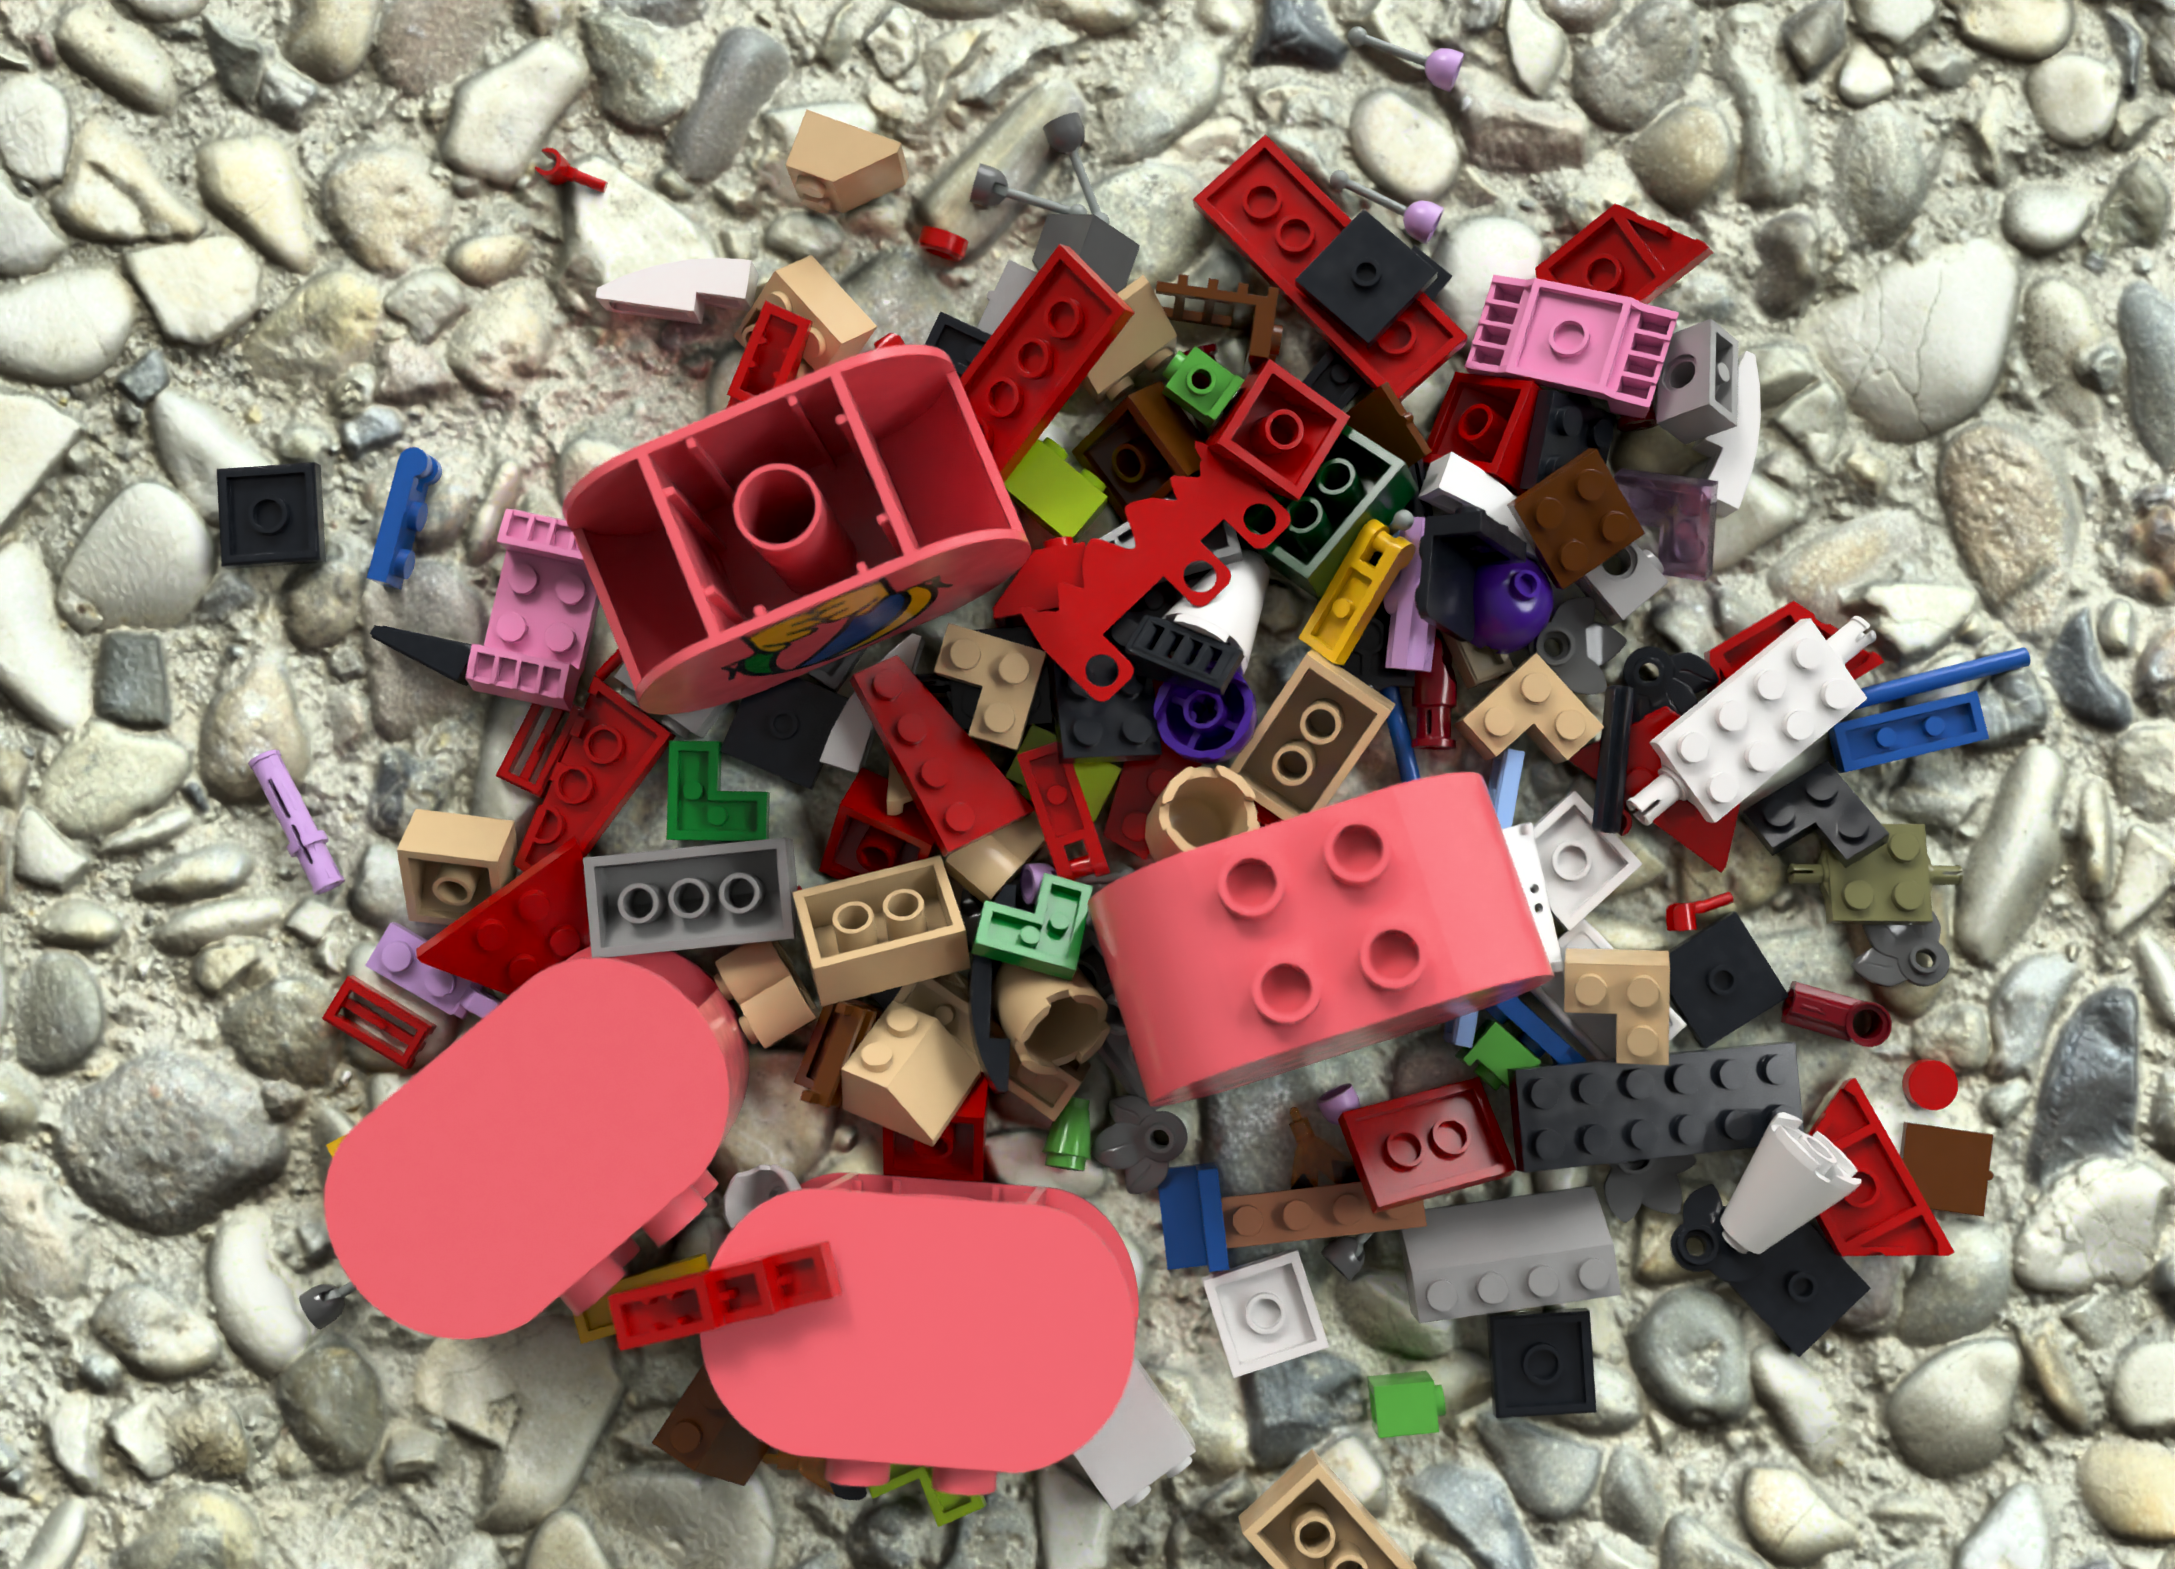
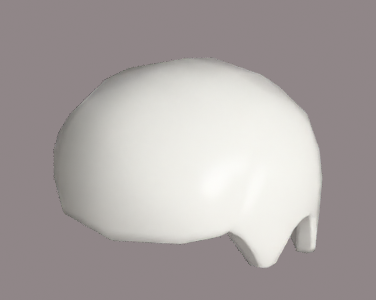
(753, 1188)

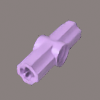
(1409, 636)

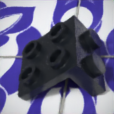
(1450, 558)

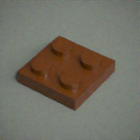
(1576, 518)

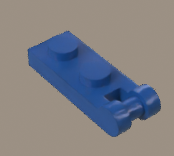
(403, 517)

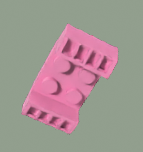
(1573, 341)
(538, 616)

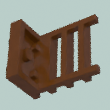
(1249, 314)
(833, 1041)

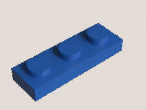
(1908, 732)

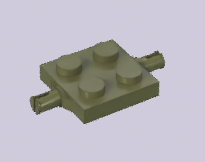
(1883, 886)

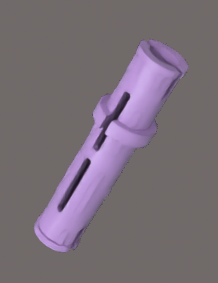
(305, 839)

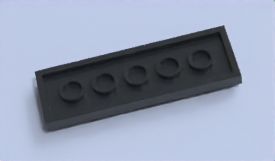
(1644, 1111)

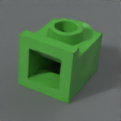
(1200, 403)
(1495, 1053)

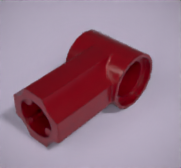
(1833, 1014)

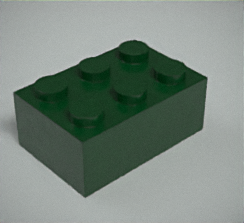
(1348, 490)

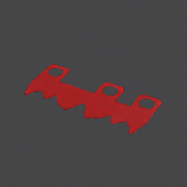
(1166, 543)

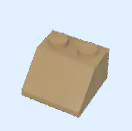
(843, 164)
(1140, 345)
(454, 863)
(908, 1075)

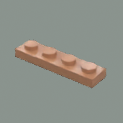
(1310, 1215)

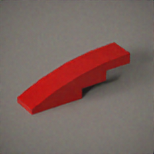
(771, 353)
(724, 1295)

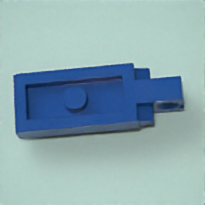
(1536, 1033)

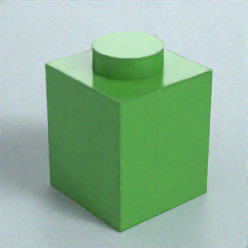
(1405, 1404)

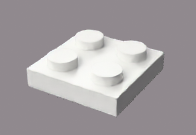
(1578, 862)
(1265, 1312)

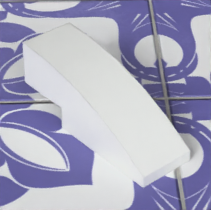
(682, 289)
(1735, 449)
(1459, 483)
(853, 731)

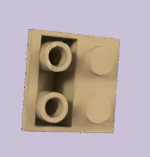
(810, 291)

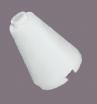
(1234, 612)
(1785, 1186)

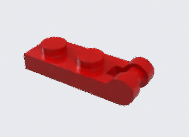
(1062, 812)

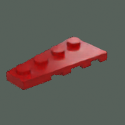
(599, 772)

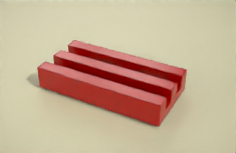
(520, 741)
(415, 1042)

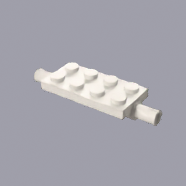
(1755, 721)

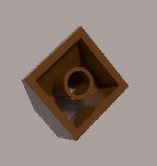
(1141, 448)
(708, 1436)

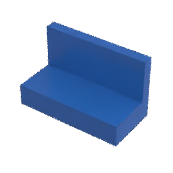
(1193, 1218)

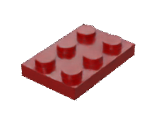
(1426, 1144)

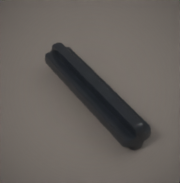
(1613, 759)

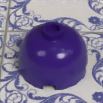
(1510, 605)
(1206, 724)

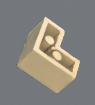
(1003, 671)
(1530, 702)
(1628, 985)

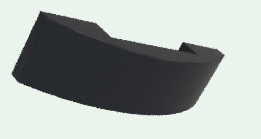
(991, 1052)

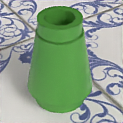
(1069, 1137)

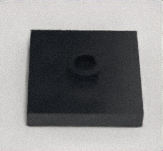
(1366, 278)
(271, 515)
(785, 729)
(1721, 980)
(1801, 1288)
(1541, 1362)

